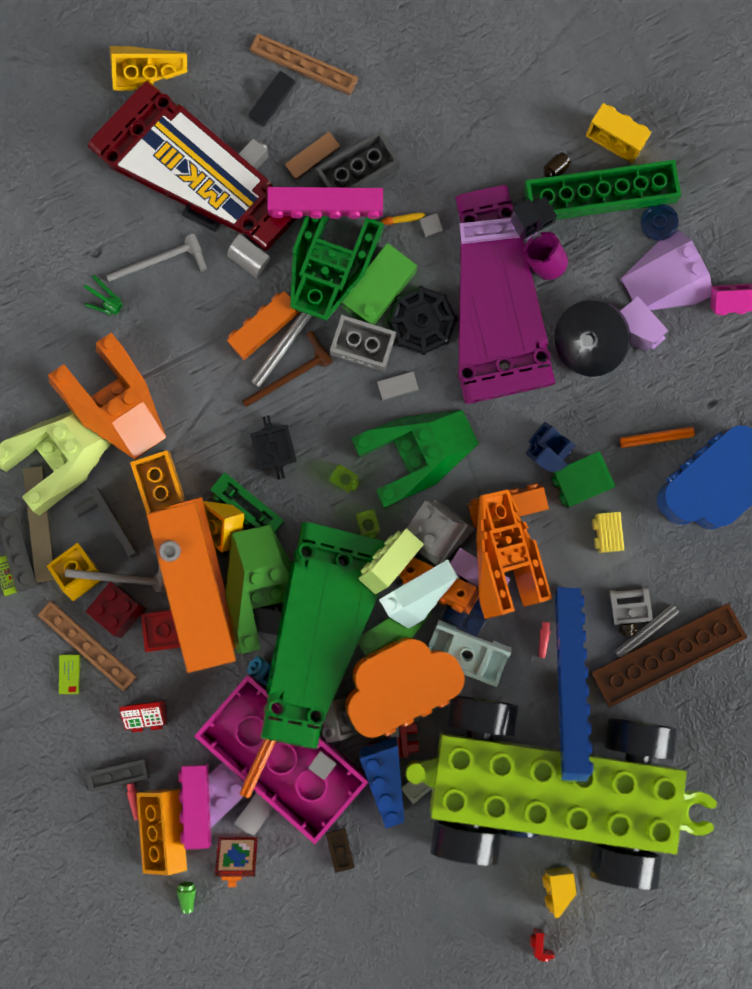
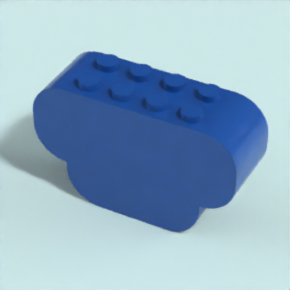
(714, 484)

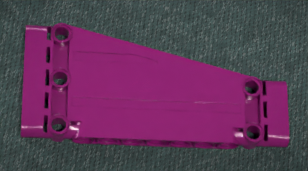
(498, 309)

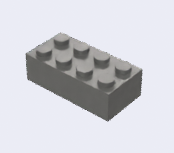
(360, 165)

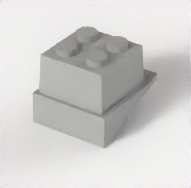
(439, 530)

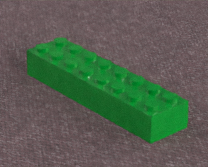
(608, 189)

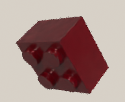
(115, 609)

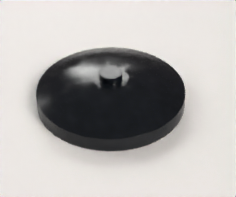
(592, 338)

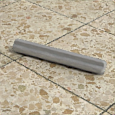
(646, 631)

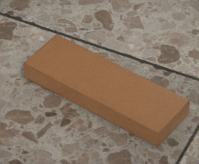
(312, 156)

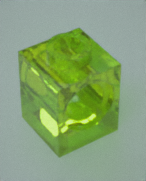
(338, 473)
(368, 515)

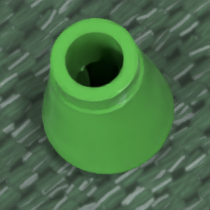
(186, 895)

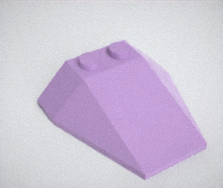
(669, 275)

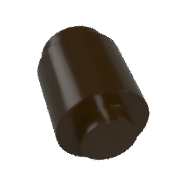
(557, 165)

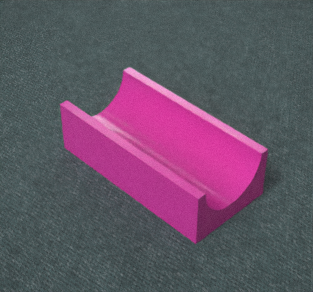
(285, 780)

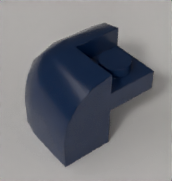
(549, 448)
(469, 622)

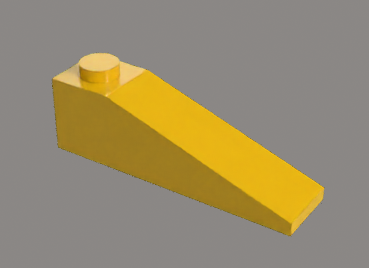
(137, 65)

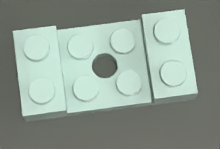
(487, 657)

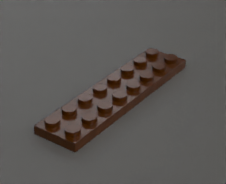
(668, 655)

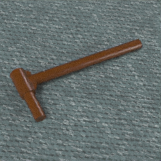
(321, 358)

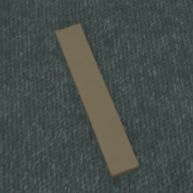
(39, 529)

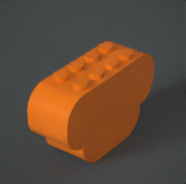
(400, 685)

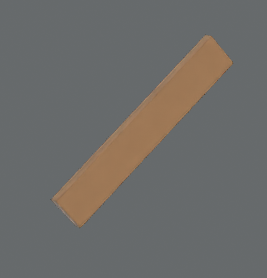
(303, 64)
(87, 646)

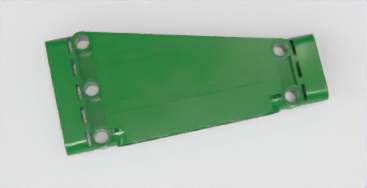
(317, 630)

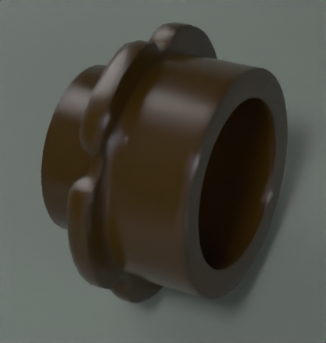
(628, 629)

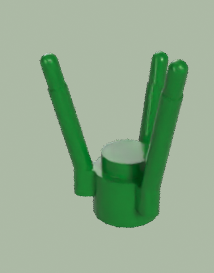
(112, 304)

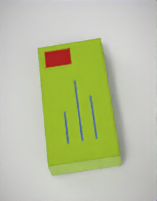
(69, 674)

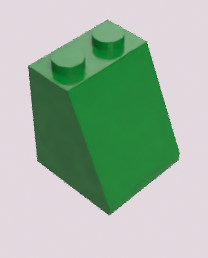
(582, 480)

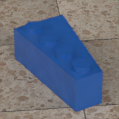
(383, 774)

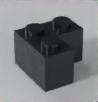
(532, 216)

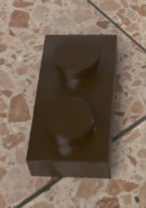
(340, 850)

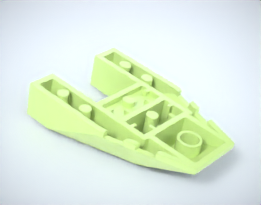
(67, 449)

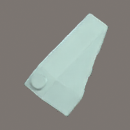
(416, 598)

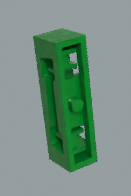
(222, 487)

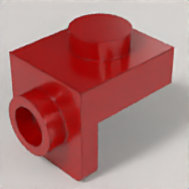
(537, 943)

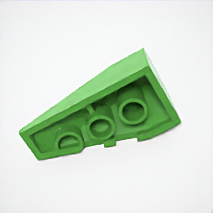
(385, 634)

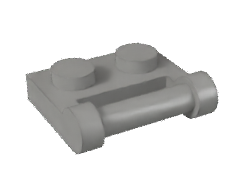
(630, 612)

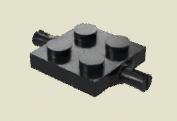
(273, 447)

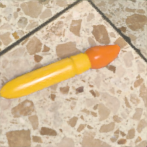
(402, 218)

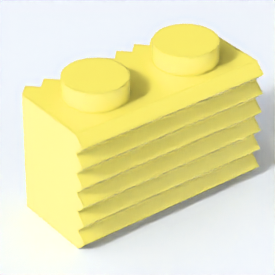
(609, 532)

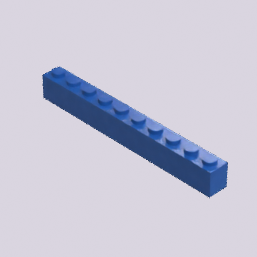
(572, 685)

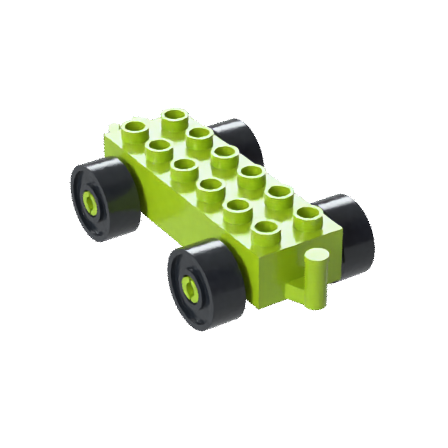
(520, 788)

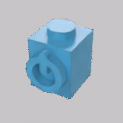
(260, 669)

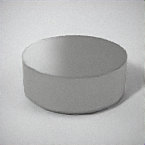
(170, 550)

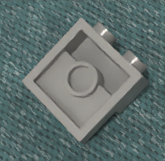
(337, 723)

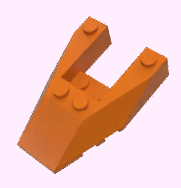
(121, 410)
(503, 547)

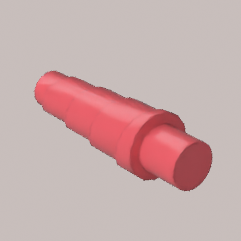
(544, 639)
(132, 798)

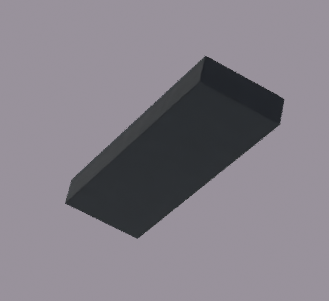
(272, 98)

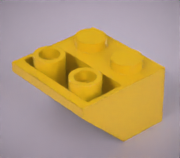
(560, 889)

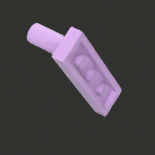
(488, 231)

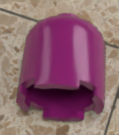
(546, 256)

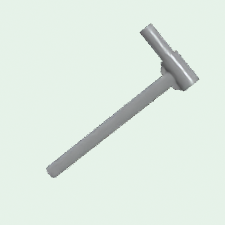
(191, 245)
(156, 582)

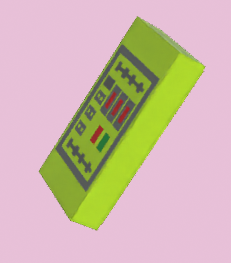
(5, 577)

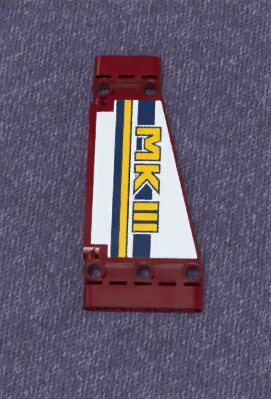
(187, 164)

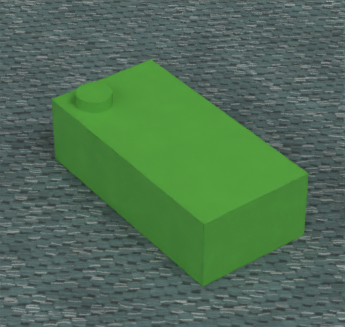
(380, 285)

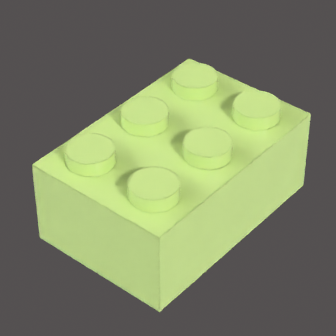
(390, 560)

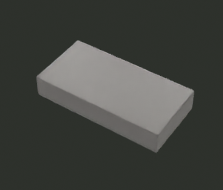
(397, 386)

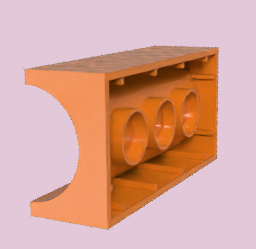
(194, 584)

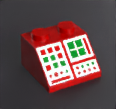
(144, 715)

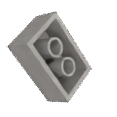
(362, 343)

